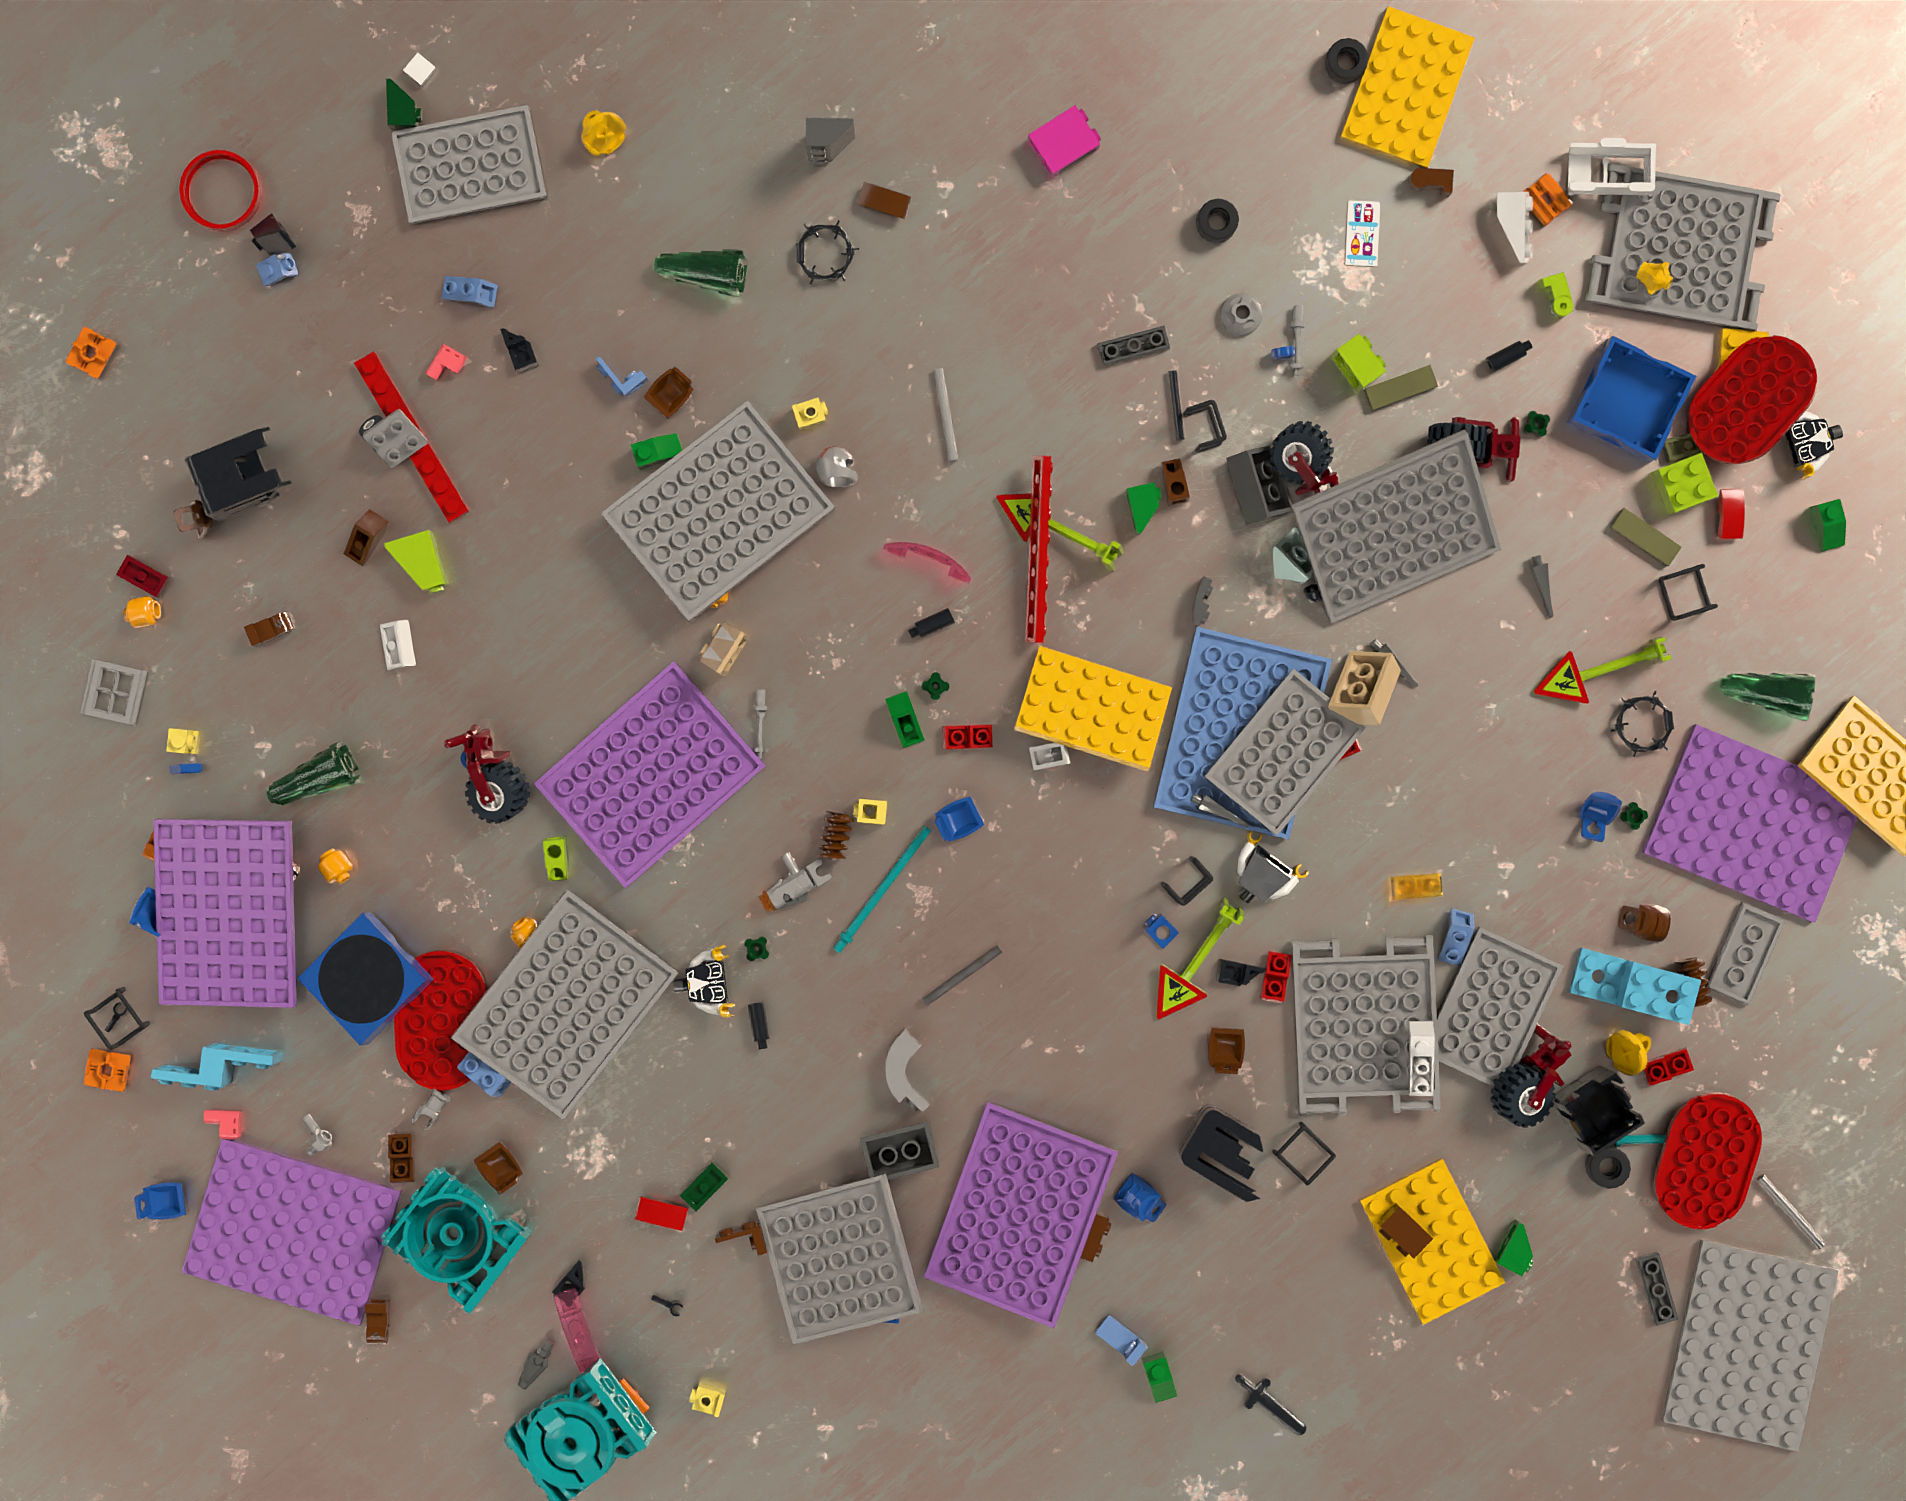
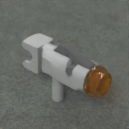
(793, 888)

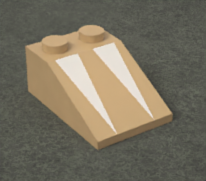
(724, 648)

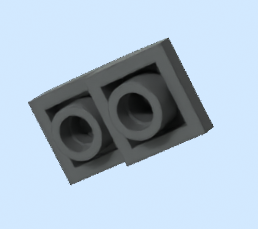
(1199, 609)

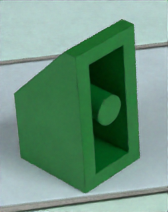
(656, 450)
(1143, 503)
(1829, 524)
(904, 719)
(1515, 1250)
(1159, 1377)

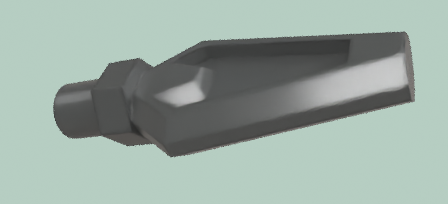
(535, 1365)

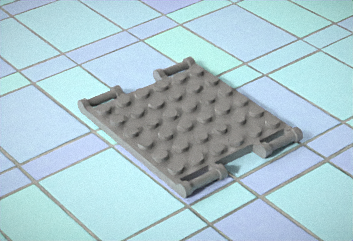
(1703, 233)
(1357, 1022)

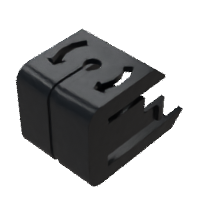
(220, 478)
(1597, 1110)
(1208, 1138)

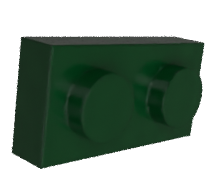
(704, 1186)

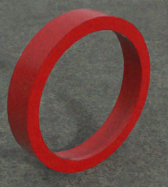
(195, 165)

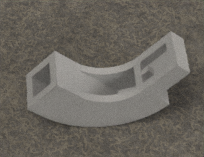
(899, 1053)

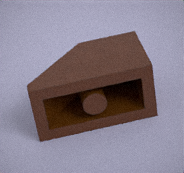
(365, 537)

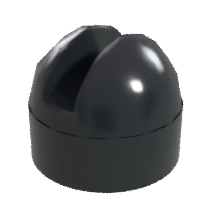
(1312, 593)

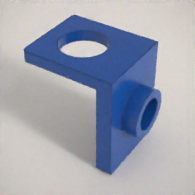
(1154, 923)

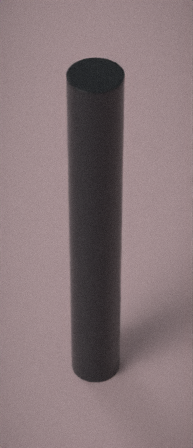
(1176, 405)

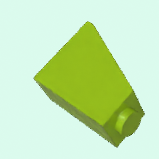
(420, 559)

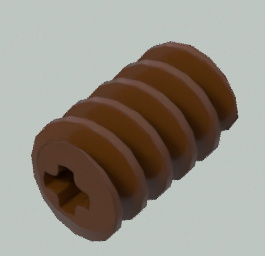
(835, 836)
(1692, 969)

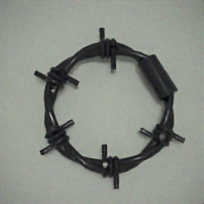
(800, 252)
(1668, 723)

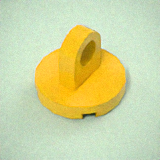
(602, 132)
(1628, 1051)

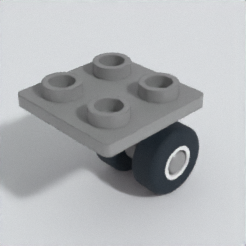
(392, 437)

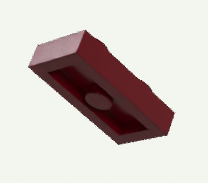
(142, 576)

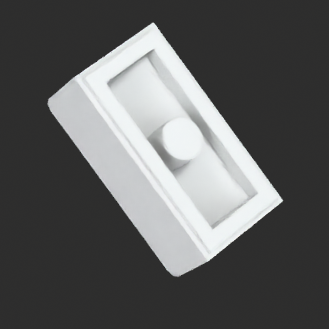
(397, 644)

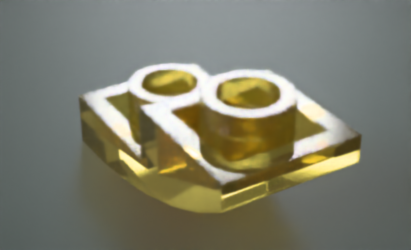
(1416, 886)

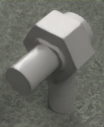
(319, 1138)

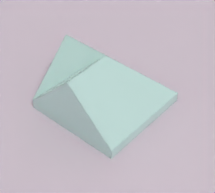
(1291, 558)

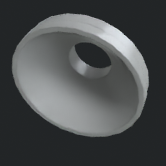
(1232, 322)

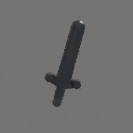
(1258, 1394)

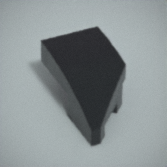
(520, 351)
(1236, 973)
(573, 1279)

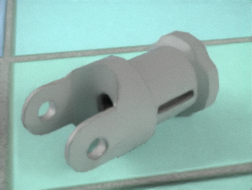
(432, 1107)

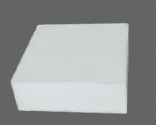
(419, 69)

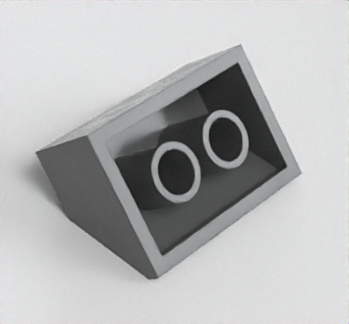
(827, 138)
(1258, 486)
(900, 1151)

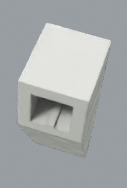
(1514, 217)
(1421, 1058)

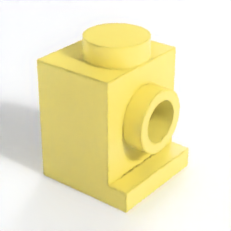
(805, 421)
(182, 741)
(878, 817)
(715, 1395)

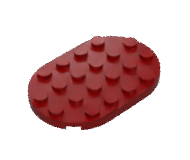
(1752, 399)
(427, 1023)
(1707, 1160)

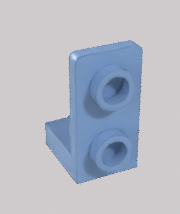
(469, 290)
(633, 380)
(1458, 937)
(484, 1075)
(1121, 1339)

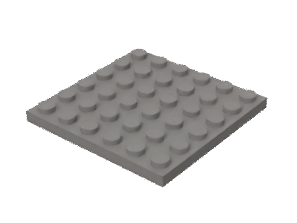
(839, 1259)

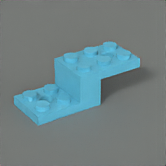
(1635, 986)
(216, 1066)

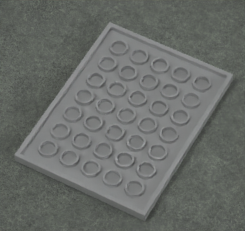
(718, 511)
(1397, 526)
(564, 1004)
(1749, 1345)

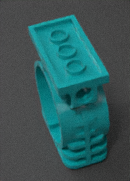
(408, 1237)
(604, 1405)

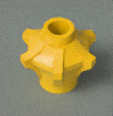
(1655, 276)

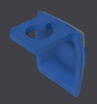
(1600, 809)
(958, 819)
(144, 912)
(1139, 1199)
(161, 1201)

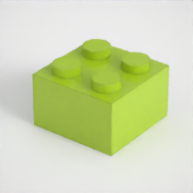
(1359, 362)
(1685, 484)

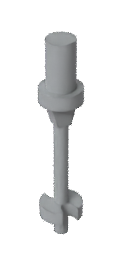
(1297, 324)
(760, 709)

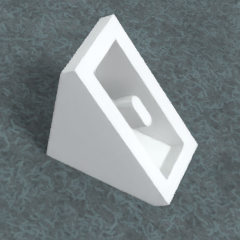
(1049, 755)

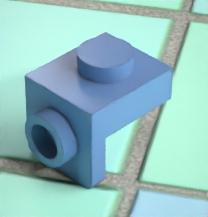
(276, 268)

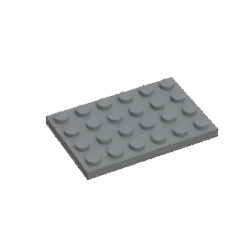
(469, 164)
(1284, 752)
(1493, 1006)

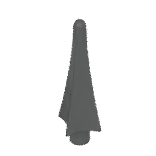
(1541, 576)
(1384, 648)
(1207, 804)

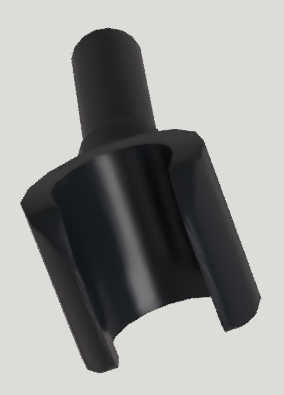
(115, 1017)
(668, 1304)

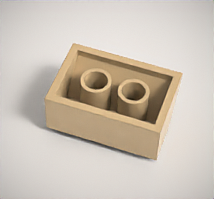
(1365, 687)

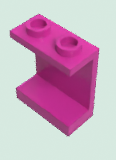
(1064, 140)

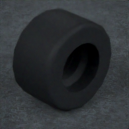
(1350, 46)
(1221, 206)
(1618, 1177)

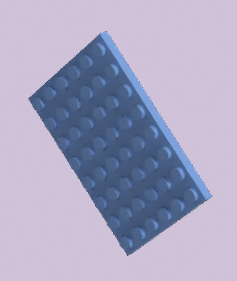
(1219, 695)

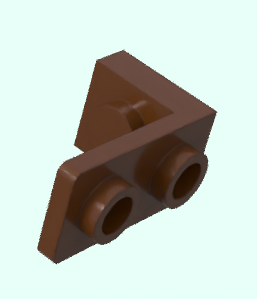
(757, 1240)

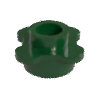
(1543, 423)
(935, 692)
(1641, 815)
(761, 944)

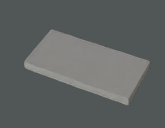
(1745, 953)

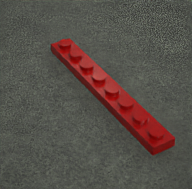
(425, 458)
(1038, 546)

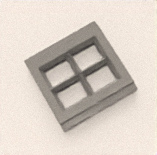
(93, 687)

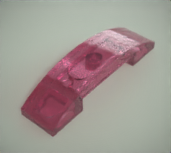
(901, 549)
(576, 1329)

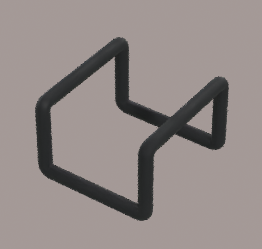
(1206, 406)
(1709, 606)
(1208, 878)
(118, 993)
(1303, 1127)

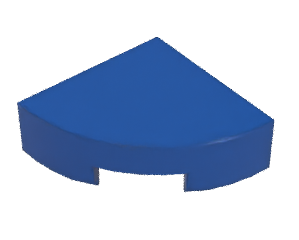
(185, 768)

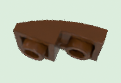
(884, 200)
(401, 1158)

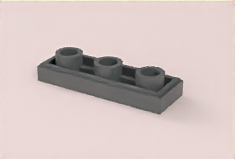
(1119, 349)
(1653, 1275)

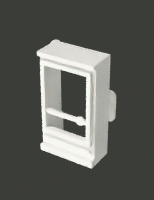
(1580, 167)

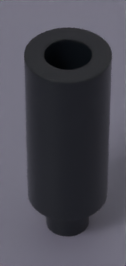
(1508, 355)
(932, 624)
(759, 1024)

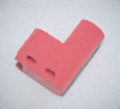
(446, 358)
(229, 1122)

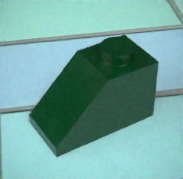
(401, 108)

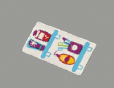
(1362, 233)

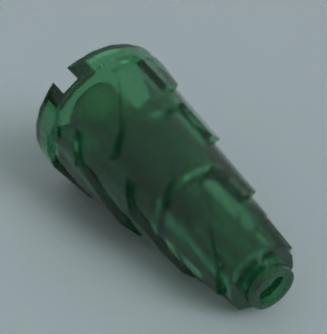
(707, 269)
(1775, 692)
(321, 774)

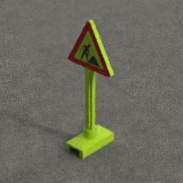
(1019, 511)
(1567, 681)
(1176, 990)

